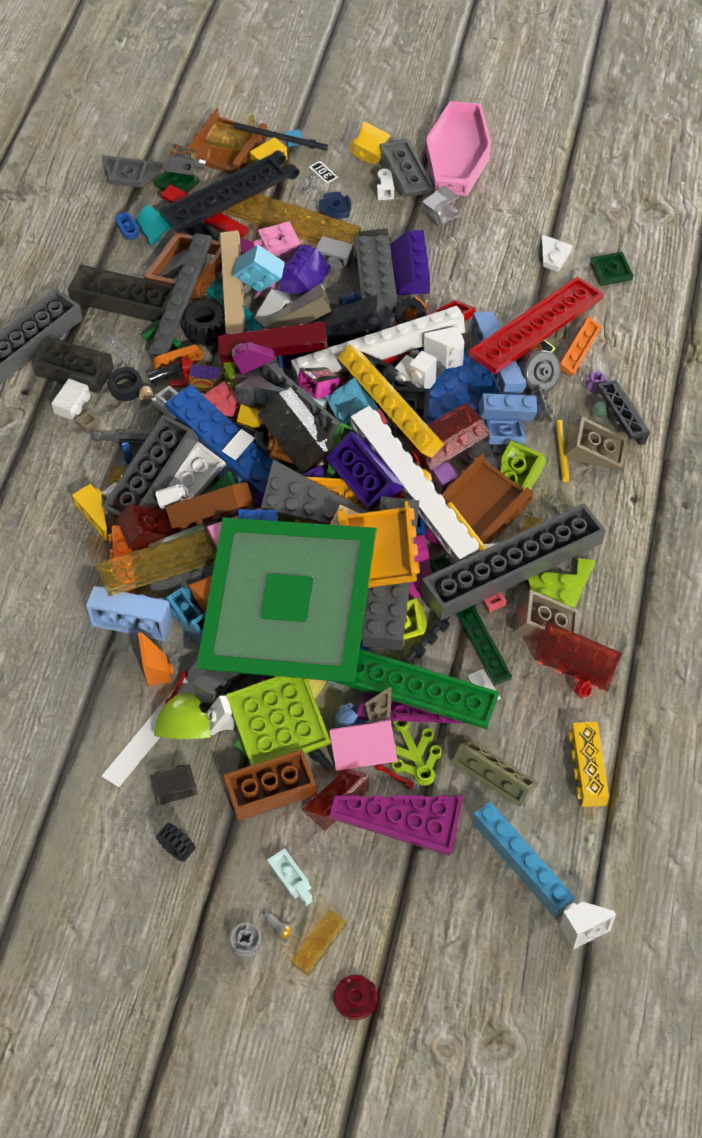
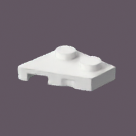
(554, 253)

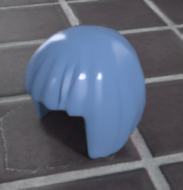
(347, 715)

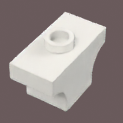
(162, 397)
(220, 716)

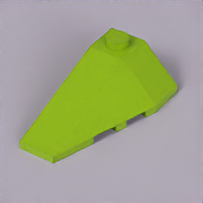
(522, 464)

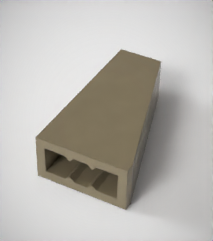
(302, 310)

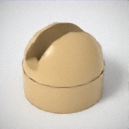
(145, 393)

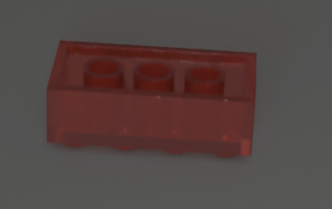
(457, 432)
(578, 656)

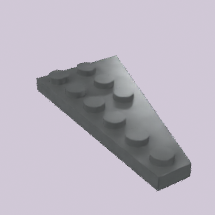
(324, 418)
(301, 498)

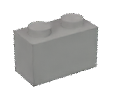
(336, 252)

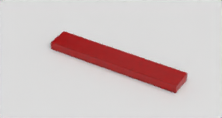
(219, 221)

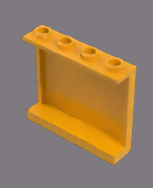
(394, 544)

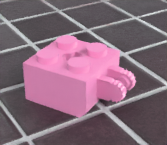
(279, 240)

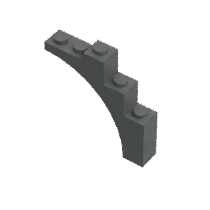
(253, 388)

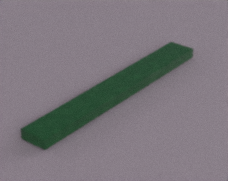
(478, 635)

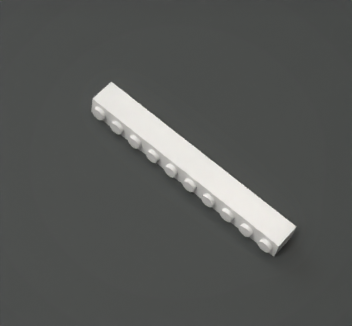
(385, 342)
(432, 506)

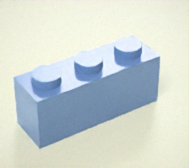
(507, 407)

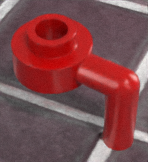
(186, 372)

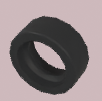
(121, 374)

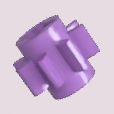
(593, 380)

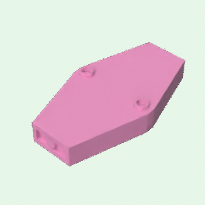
(458, 147)

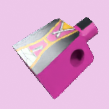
(319, 381)

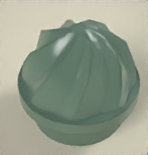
(599, 409)

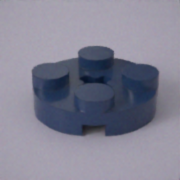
(335, 198)

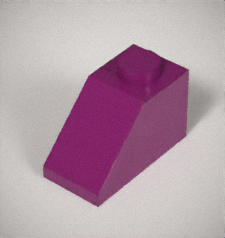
(251, 356)

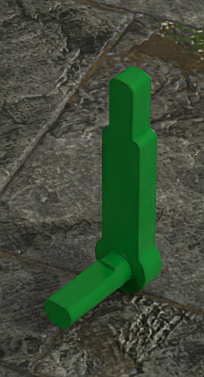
(152, 331)

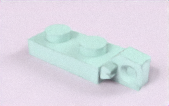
(291, 876)

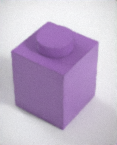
(443, 476)

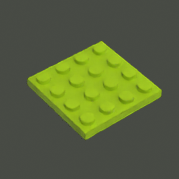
(278, 718)

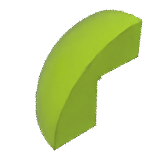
(182, 719)

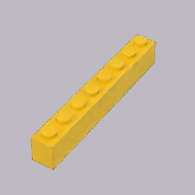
(390, 401)

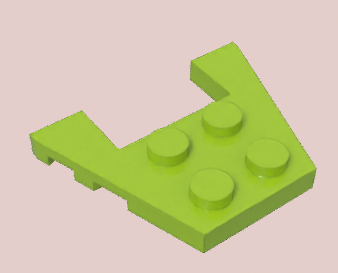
(563, 587)

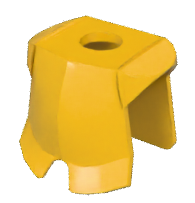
(367, 143)

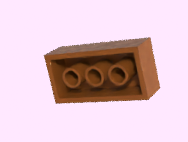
(209, 506)
(270, 785)

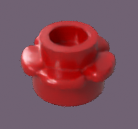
(583, 688)

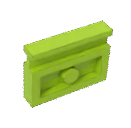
(230, 375)

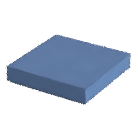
(505, 430)

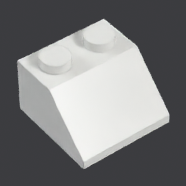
(446, 346)
(585, 922)

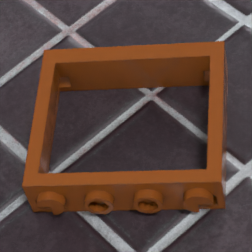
(175, 246)

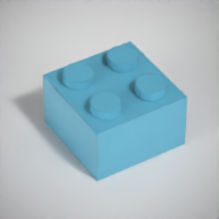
(258, 268)
(349, 400)

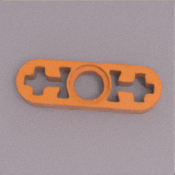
(193, 352)

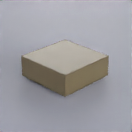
(87, 421)

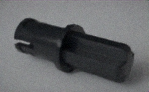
(164, 372)

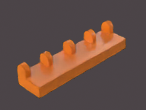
(579, 346)

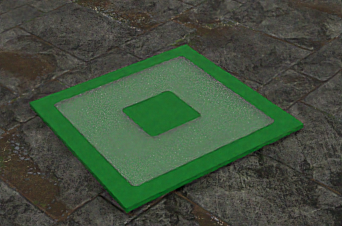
(287, 599)

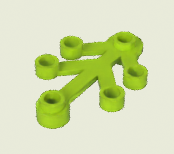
(415, 754)

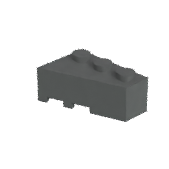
(215, 684)

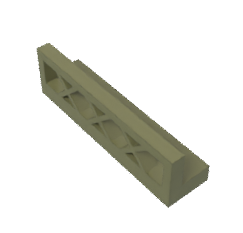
(494, 772)

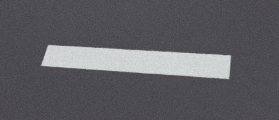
(145, 738)

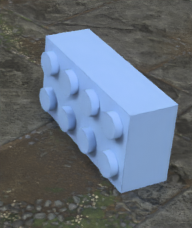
(130, 613)

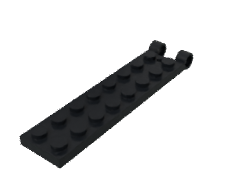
(228, 192)

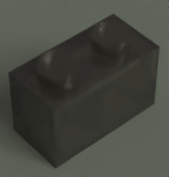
(173, 784)

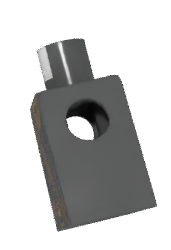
(184, 160)

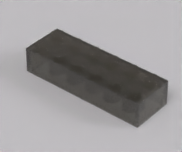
(119, 293)

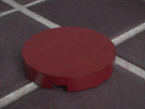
(355, 997)

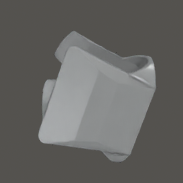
(439, 208)

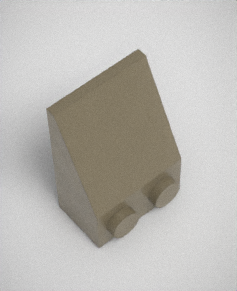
(595, 444)
(536, 610)

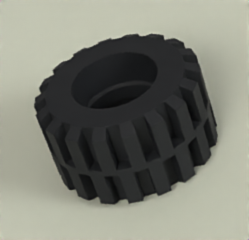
(195, 318)

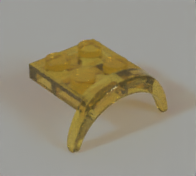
(227, 137)

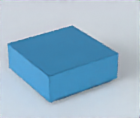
(296, 133)

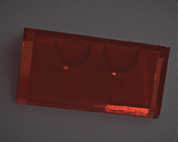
(345, 784)

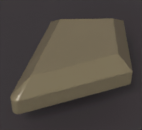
(379, 706)

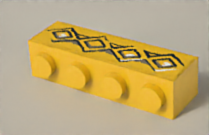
(589, 764)

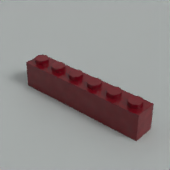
(281, 339)

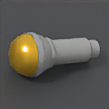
(283, 930)

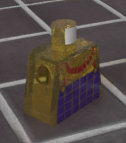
(205, 377)

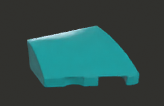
(152, 224)

